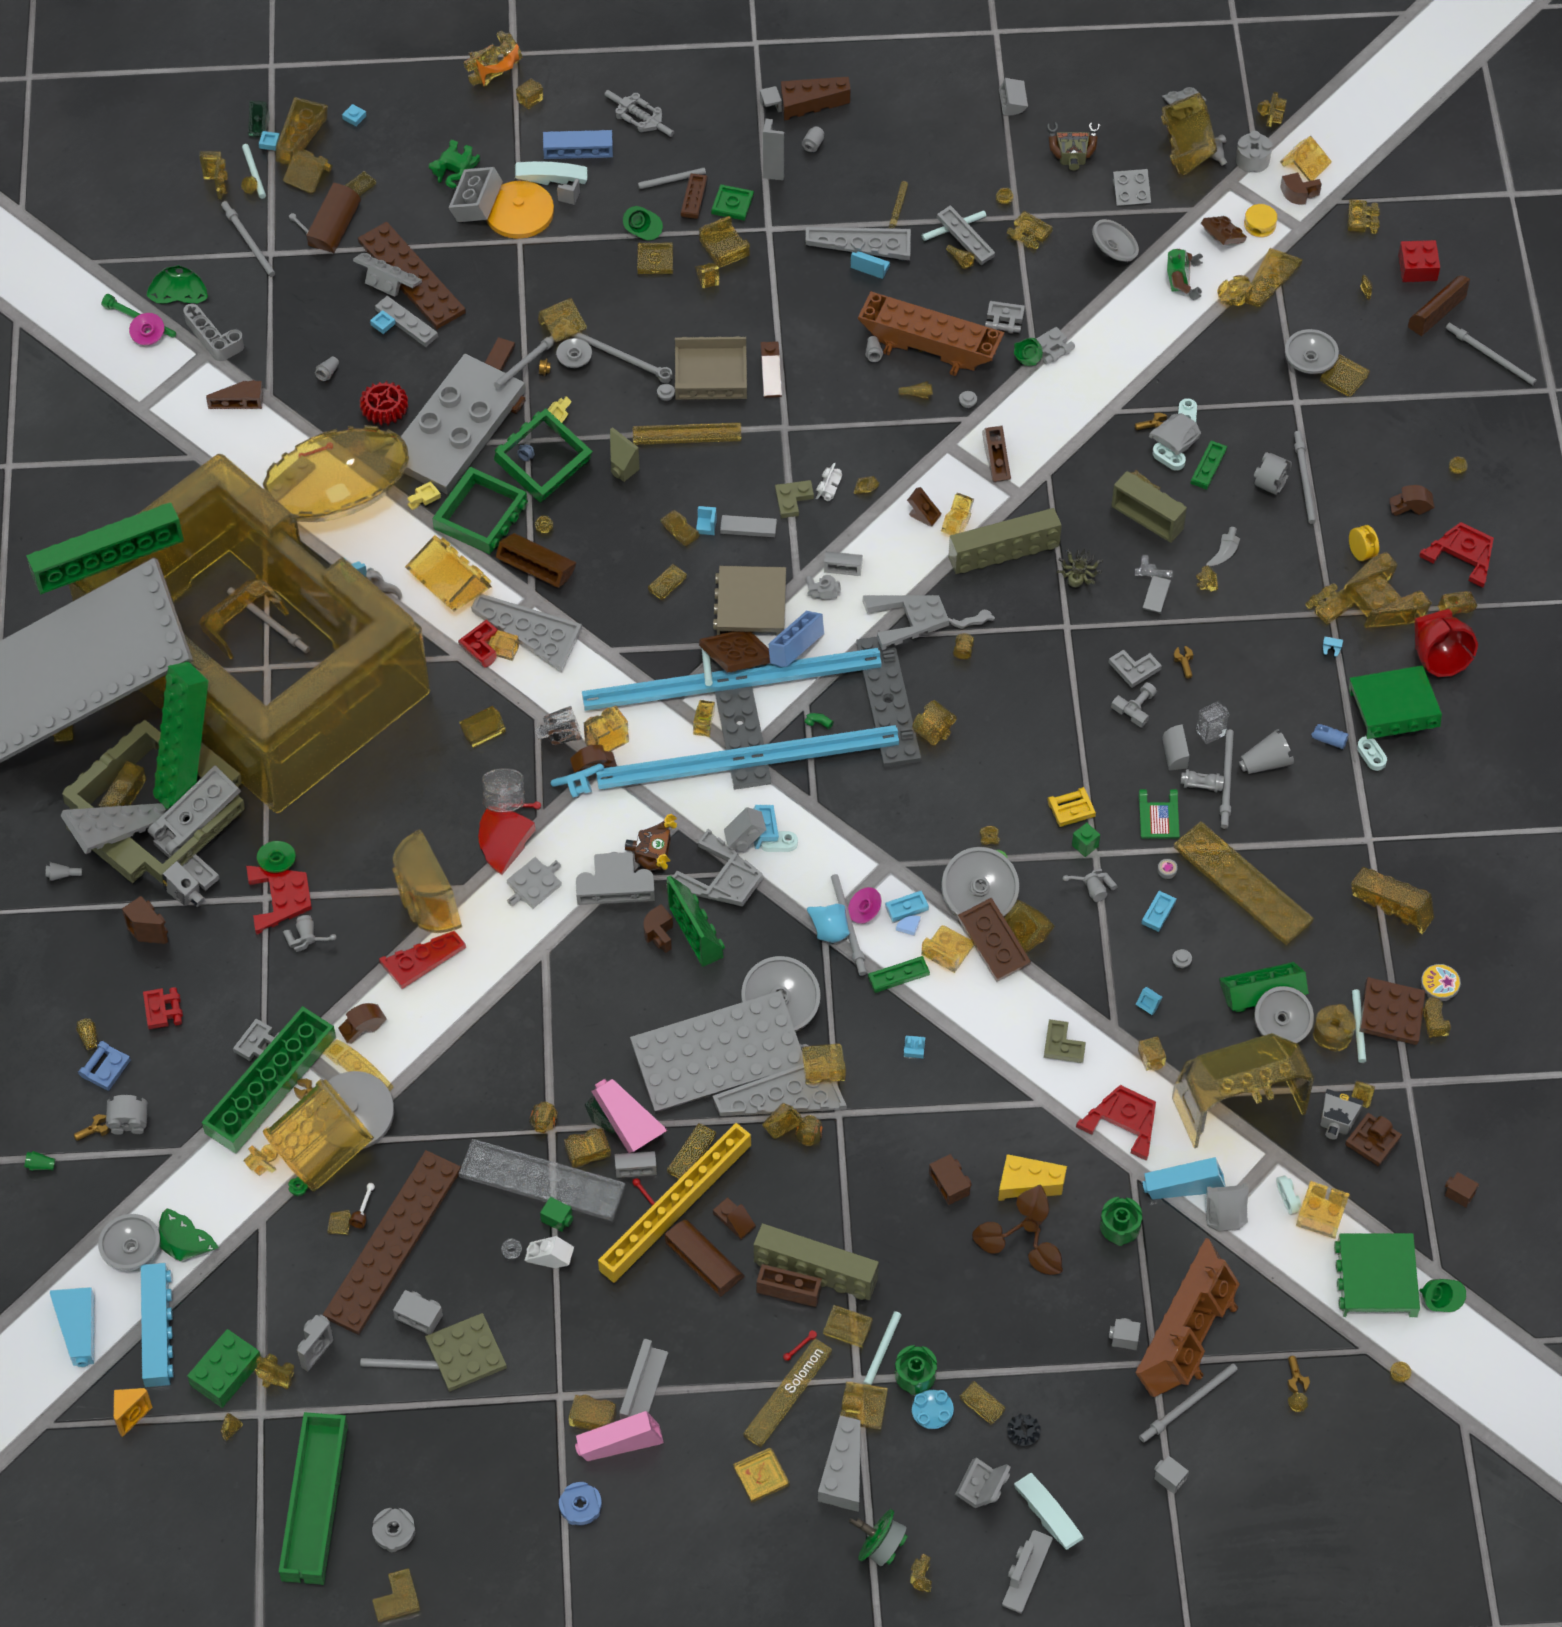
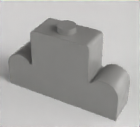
(614, 881)

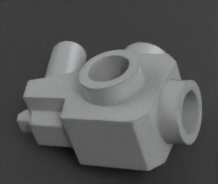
(825, 588)

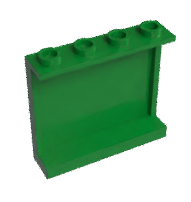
(1396, 702)
(1377, 1273)

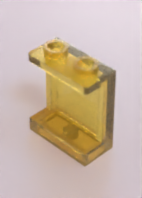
(723, 242)

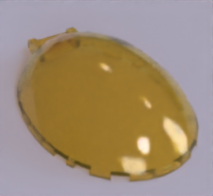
(337, 473)

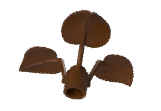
(1034, 1205)

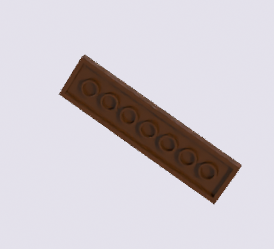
(429, 296)

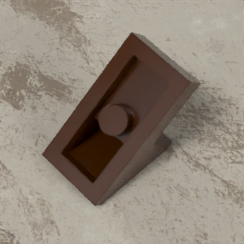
(923, 507)
(734, 1218)

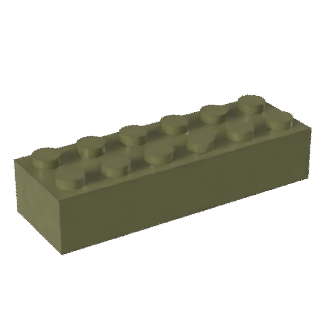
(1004, 541)
(835, 1266)

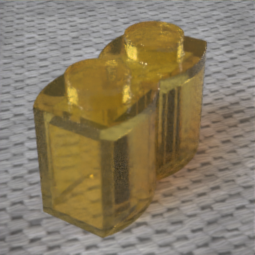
(587, 1147)

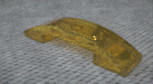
(351, 1060)

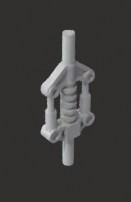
(629, 103)

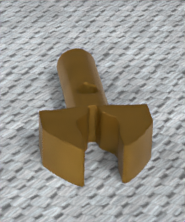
(1151, 423)
(1184, 660)
(304, 1083)
(95, 1127)
(1296, 1376)

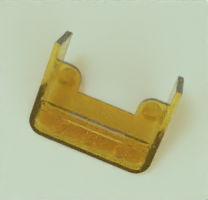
(215, 618)

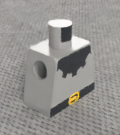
(182, 885)
(1339, 1113)

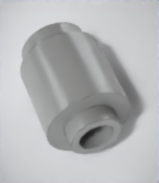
(813, 139)

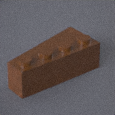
(813, 95)

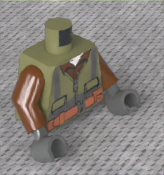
(1072, 147)

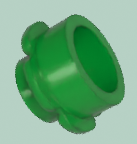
(297, 1191)

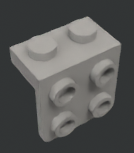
(982, 1483)

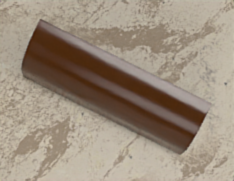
(333, 218)
(1439, 305)
(535, 559)
(703, 1257)

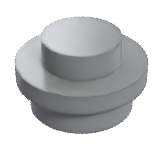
(665, 392)
(968, 399)
(1182, 958)

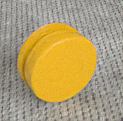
(1260, 220)
(1363, 542)

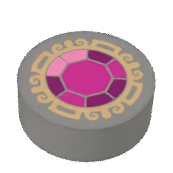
(1167, 868)

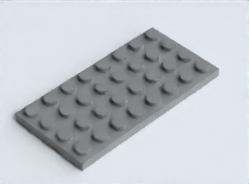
(717, 1051)

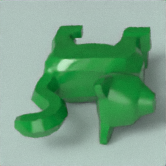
(455, 162)

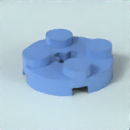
(587, 1494)

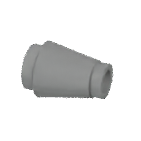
(873, 350)
(326, 369)

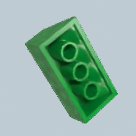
(1246, 988)

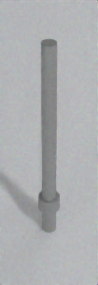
(233, 217)
(1463, 335)
(545, 344)
(1300, 450)
(293, 639)
(1225, 808)
(857, 955)
(1158, 1425)

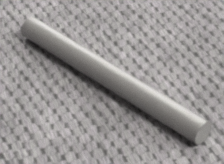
(671, 178)
(395, 1363)

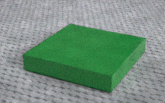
(732, 202)

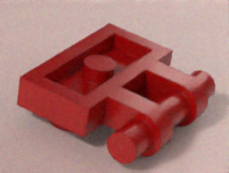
(156, 1010)

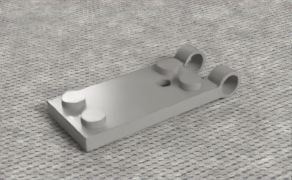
(198, 803)

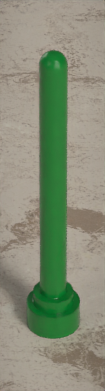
(110, 302)

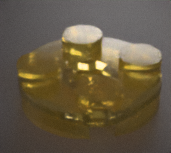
(1235, 291)

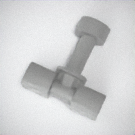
(1133, 707)

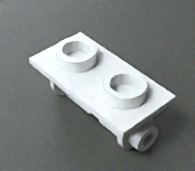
(830, 476)

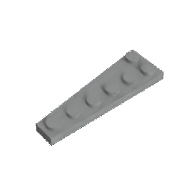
(871, 241)

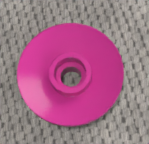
(143, 323)
(864, 905)

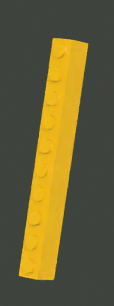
(674, 1203)

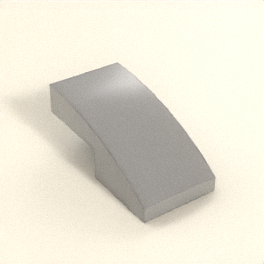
(1156, 594)

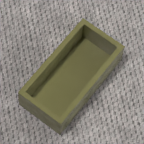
(1149, 506)

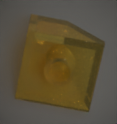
(1028, 925)

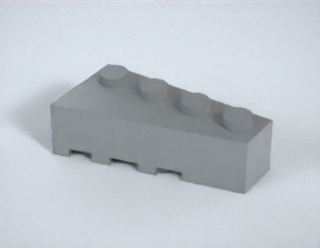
(842, 1469)

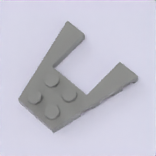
(922, 611)
(734, 881)

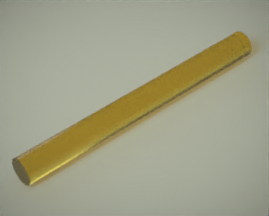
(901, 194)

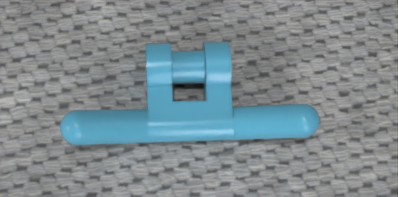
(582, 776)

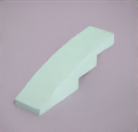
(550, 171)
(1049, 1511)

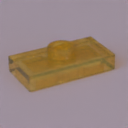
(667, 581)

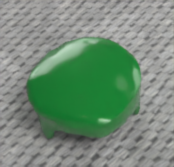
(1028, 351)

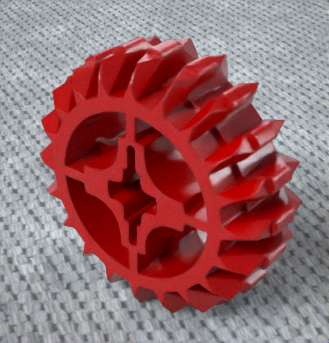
(385, 408)

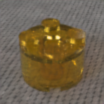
(934, 723)
(1334, 1027)

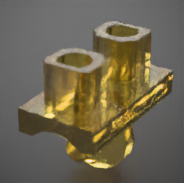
(1267, 108)
(260, 1160)
(272, 1373)

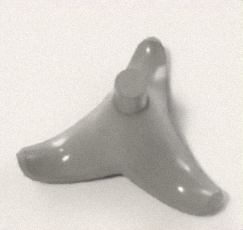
(1219, 155)
(377, 579)

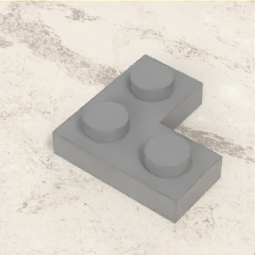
(1133, 671)

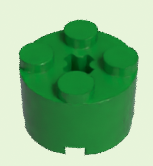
(1121, 1220)
(915, 1369)

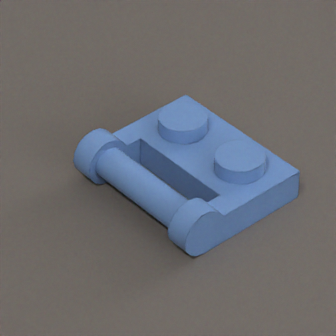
(108, 1070)

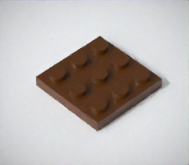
(736, 650)
(1392, 1011)

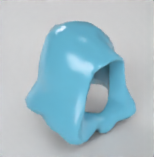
(830, 922)

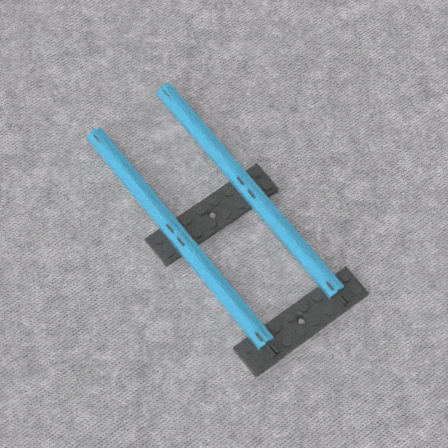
(744, 744)

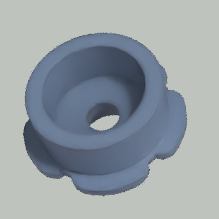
(526, 452)

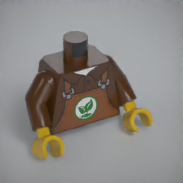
(653, 845)

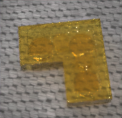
(401, 1602)

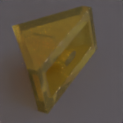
(708, 275)
(782, 1120)

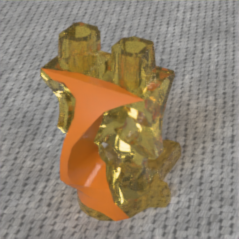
(486, 63)

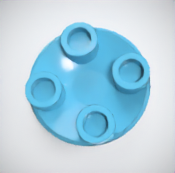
(932, 1409)

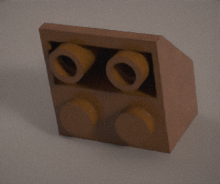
(144, 922)

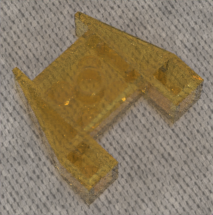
(1379, 599)

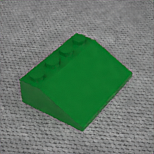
(693, 923)

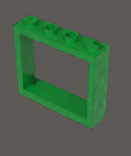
(538, 492)
(484, 544)

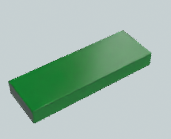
(1208, 465)
(898, 974)

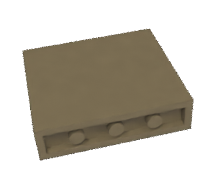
(710, 368)
(750, 599)

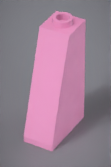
(629, 1119)
(619, 1437)

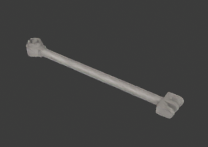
(664, 374)

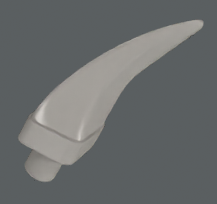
(1228, 546)

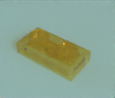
(982, 1403)

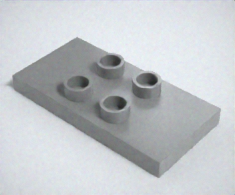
(458, 422)

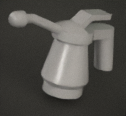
(1095, 887)
(305, 927)

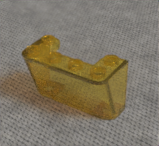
(1190, 131)
(448, 574)

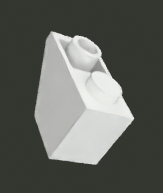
(549, 1252)

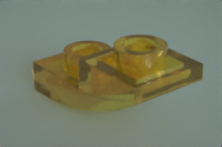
(679, 528)

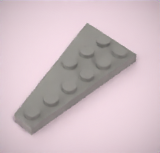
(539, 632)
(110, 824)
(783, 1087)

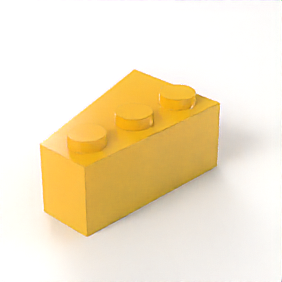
(1025, 1173)

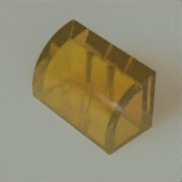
(482, 726)

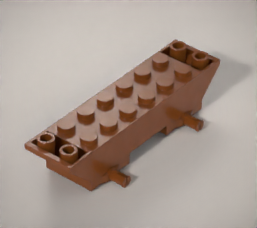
(909, 325)
(1177, 1343)

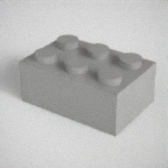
(475, 194)

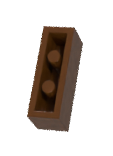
(789, 1285)

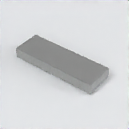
(748, 526)

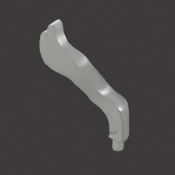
(981, 618)

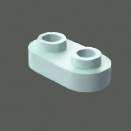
(1189, 408)
(1168, 457)
(1373, 754)
(781, 844)
(1286, 1191)

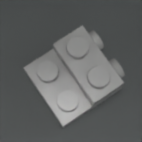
(318, 1338)

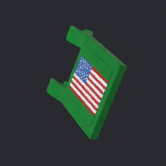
(1159, 819)

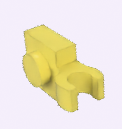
(558, 408)
(426, 493)

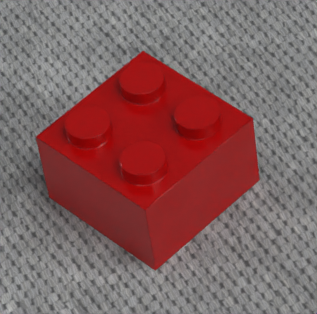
(1419, 261)

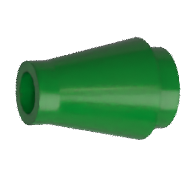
(38, 1161)

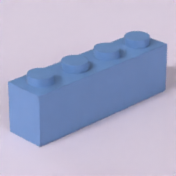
(578, 144)
(796, 638)

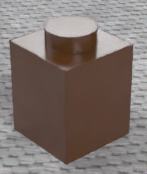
(1461, 1189)

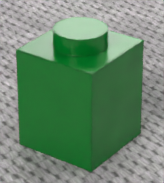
(1086, 839)
(556, 1214)

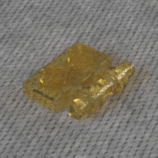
(1357, 216)
(1031, 225)
(1332, 607)

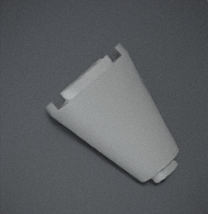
(1267, 754)

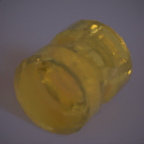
(963, 646)

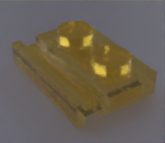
(848, 1326)

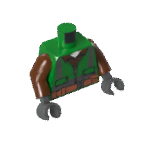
(1179, 271)

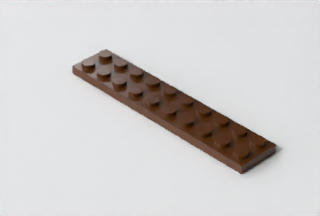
(392, 1242)

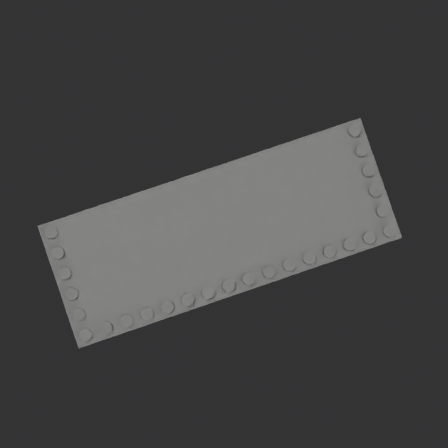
(87, 656)

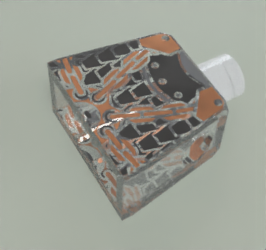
(560, 727)

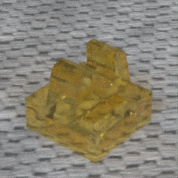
(1209, 579)

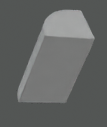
(1013, 96)
(843, 563)
(1176, 748)
(635, 1164)

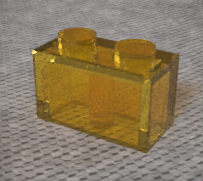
(591, 1413)

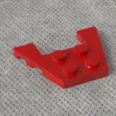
(1466, 545)
(288, 894)
(1126, 1110)

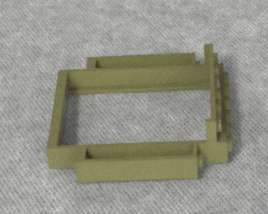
(126, 854)

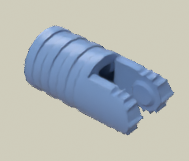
(1330, 736)

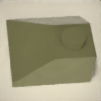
(623, 456)

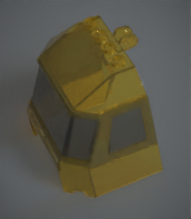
(1236, 1071)

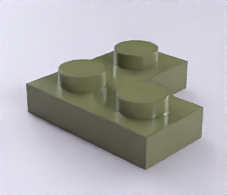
(789, 494)
(1061, 1048)

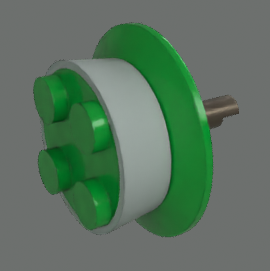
(882, 1538)

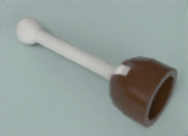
(358, 1218)

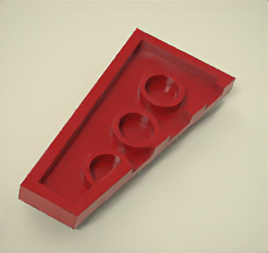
(415, 962)

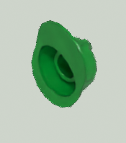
(642, 223)
(1443, 1295)

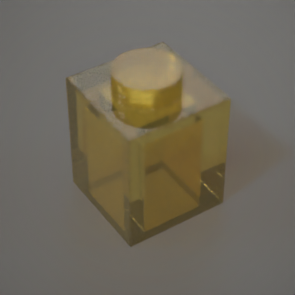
(529, 93)
(505, 644)
(1152, 1053)

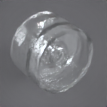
(503, 790)

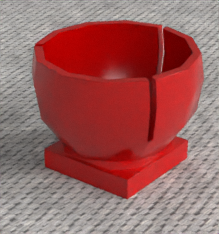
(1442, 641)

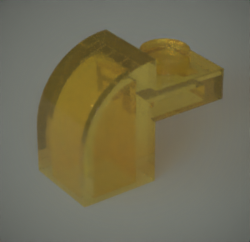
(959, 515)

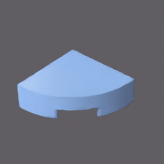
(909, 925)

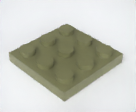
(465, 1352)

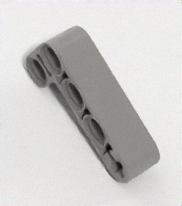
(218, 345)

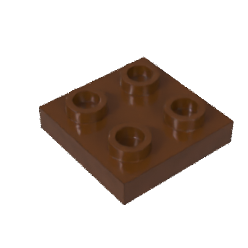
(1223, 230)
(1373, 1138)

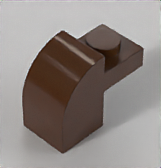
(1298, 191)
(1412, 497)
(592, 756)
(656, 925)
(360, 1019)

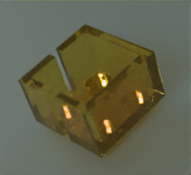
(607, 730)
(1321, 1214)

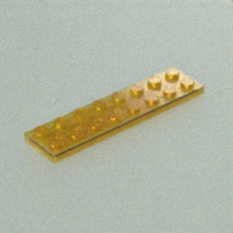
(1243, 883)

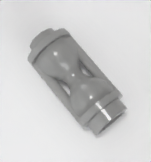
(1212, 782)

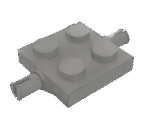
(534, 882)

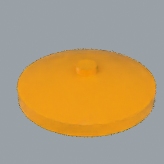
(521, 210)

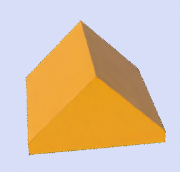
(130, 1407)

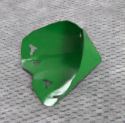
(177, 286)
(182, 1241)

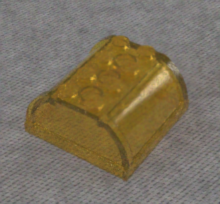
(424, 886)
(318, 1135)

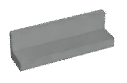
(773, 152)
(643, 1380)

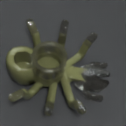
(1079, 568)

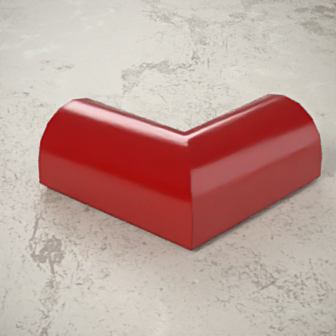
(476, 643)

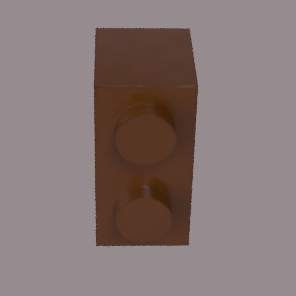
(950, 1179)

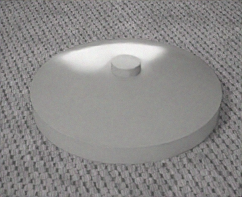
(977, 876)
(790, 977)
(368, 1100)

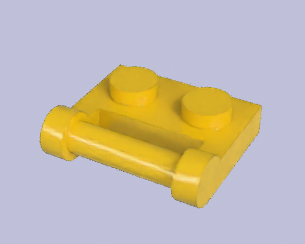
(1073, 811)

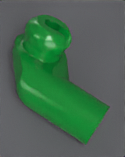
(820, 718)

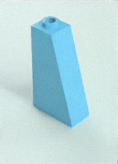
(1184, 1179)
(76, 1320)

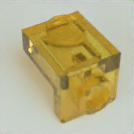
(919, 1570)

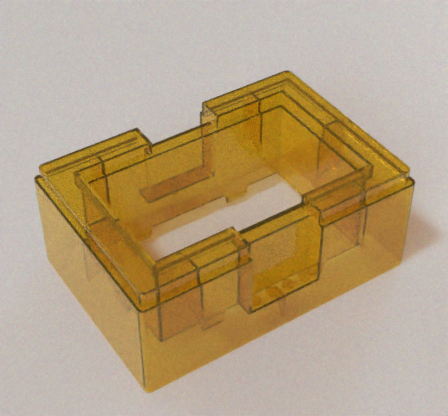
(338, 703)

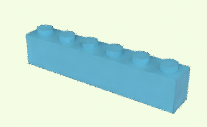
(155, 1325)

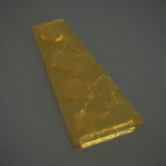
(1271, 275)

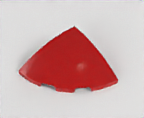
(503, 837)

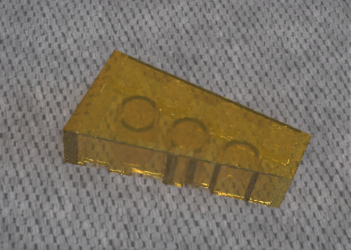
(299, 128)
(1394, 897)

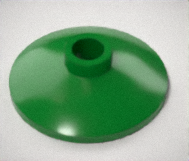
(276, 856)

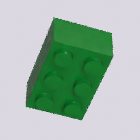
(224, 1368)

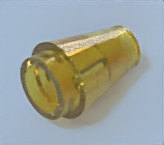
(87, 1032)

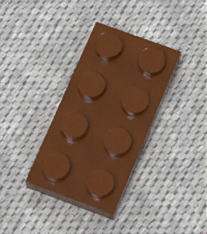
(994, 939)

